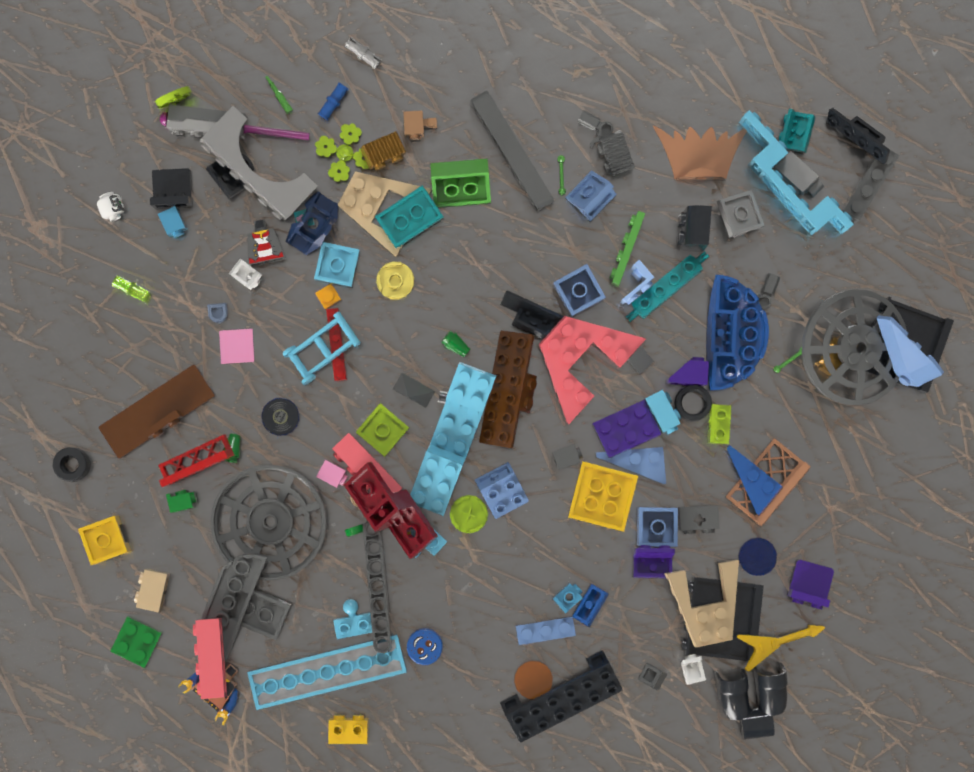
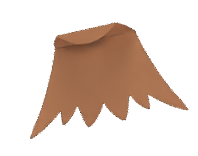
(701, 157)

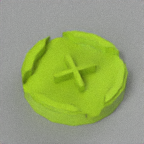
(174, 96)
(468, 514)

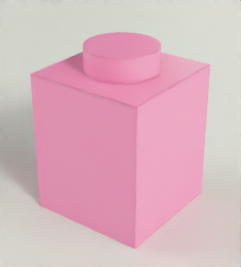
(332, 474)

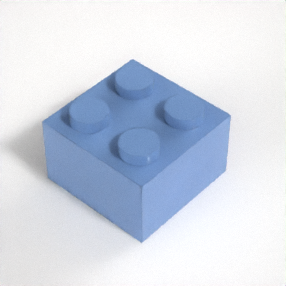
(579, 290)
(657, 526)

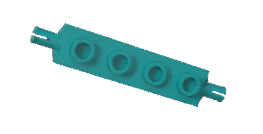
(667, 286)

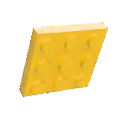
(603, 496)

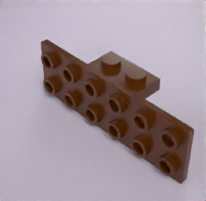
(511, 389)
(156, 411)

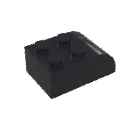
(695, 228)

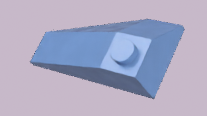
(906, 357)

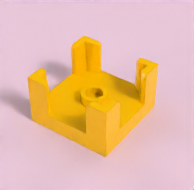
(104, 540)

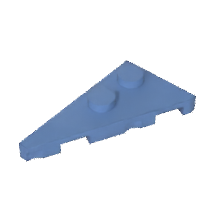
(645, 462)

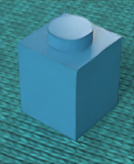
(172, 222)

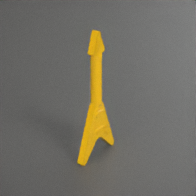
(764, 646)

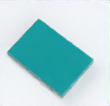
(409, 217)

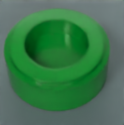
(354, 530)

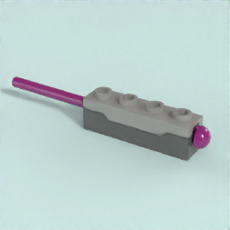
(200, 121)

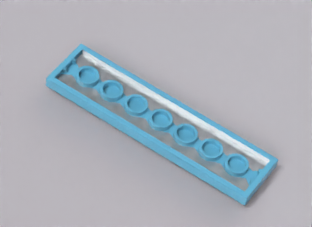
(325, 673)

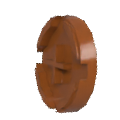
(533, 679)

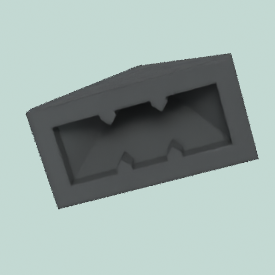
(413, 390)

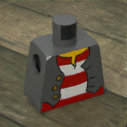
(264, 245)

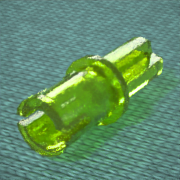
(130, 288)

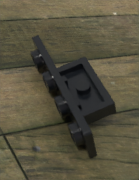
(861, 134)
(531, 316)

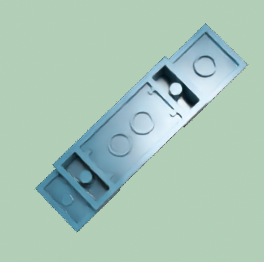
(763, 166)
(452, 438)

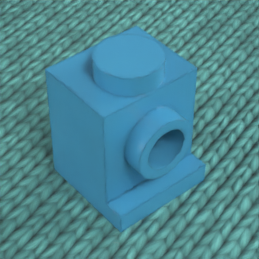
(560, 598)

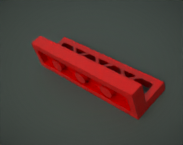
(195, 467)

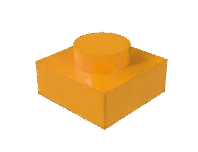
(328, 296)

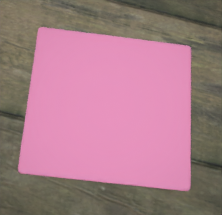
(236, 346)

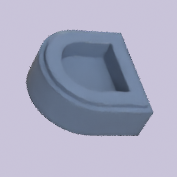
(218, 312)

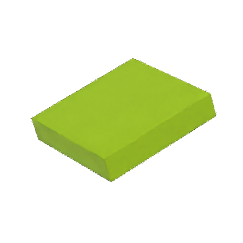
(382, 430)

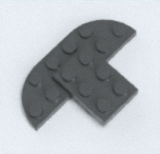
(243, 605)

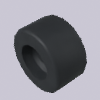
(62, 473)

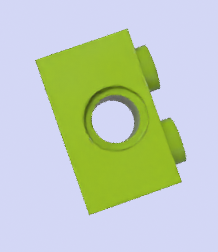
(719, 424)

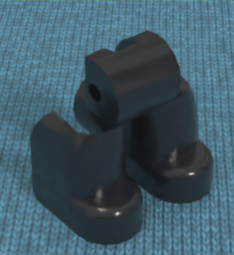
(772, 701)

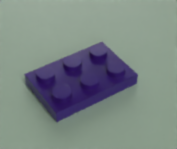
(626, 429)

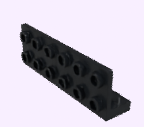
(563, 700)

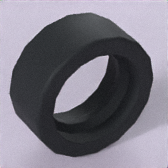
(707, 400)

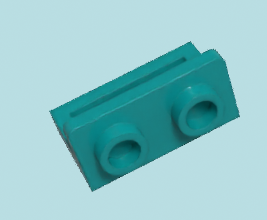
(797, 130)

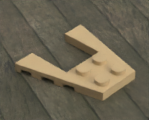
(364, 198)
(713, 621)

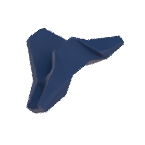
(310, 239)

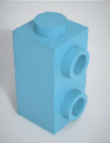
(662, 411)

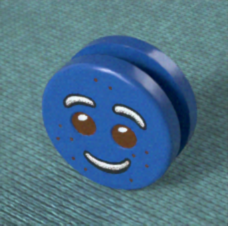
(424, 646)

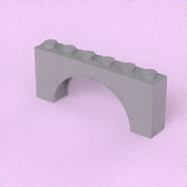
(224, 144)

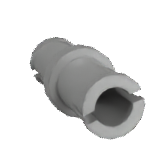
(363, 53)

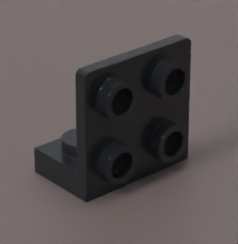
(171, 188)

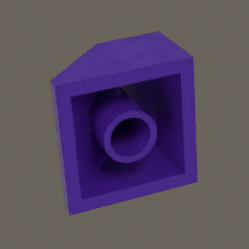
(692, 372)

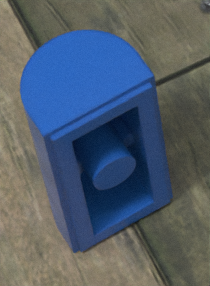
(590, 605)

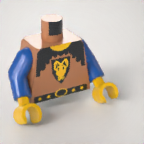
(223, 705)

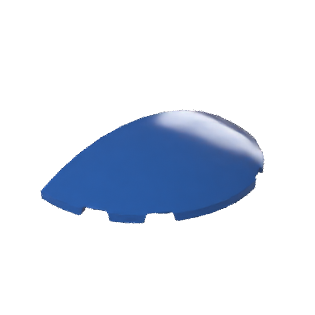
(734, 333)

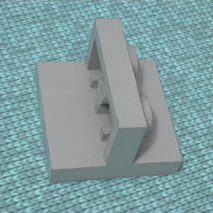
(740, 213)

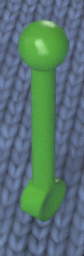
(562, 190)
(777, 369)

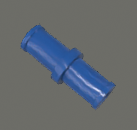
(333, 101)

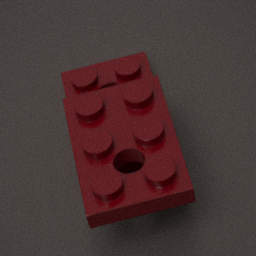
(390, 510)

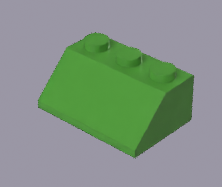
(460, 182)

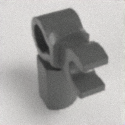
(593, 122)
(768, 290)

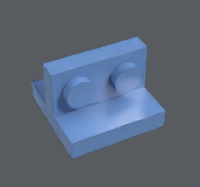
(591, 195)

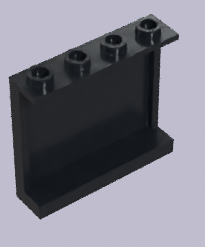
(923, 328)
(746, 618)

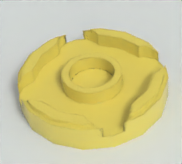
(395, 280)

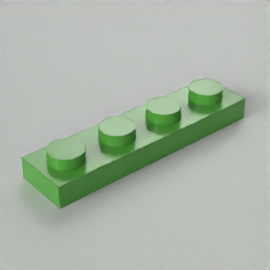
(629, 240)

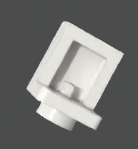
(245, 274)
(693, 669)

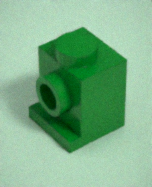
(181, 501)

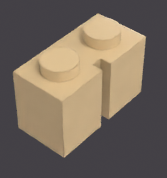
(151, 590)

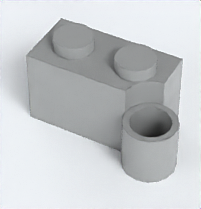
(799, 175)

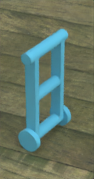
(292, 351)

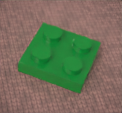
(136, 642)

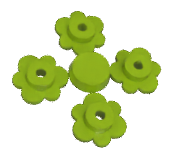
(343, 152)

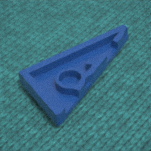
(757, 483)

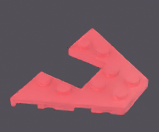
(567, 344)

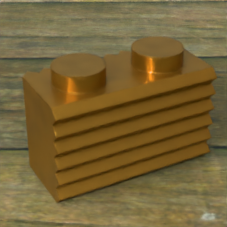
(383, 150)

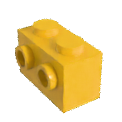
(348, 730)

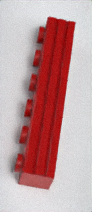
(336, 342)

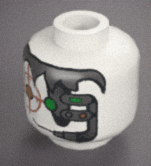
(110, 206)

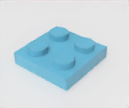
(337, 264)

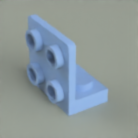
(641, 273)

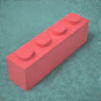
(357, 456)
(210, 658)

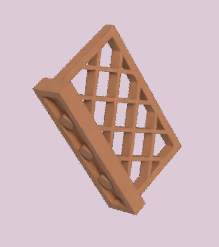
(788, 484)

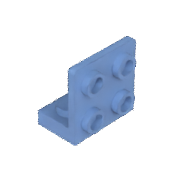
(501, 490)

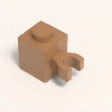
(415, 124)

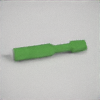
(280, 97)

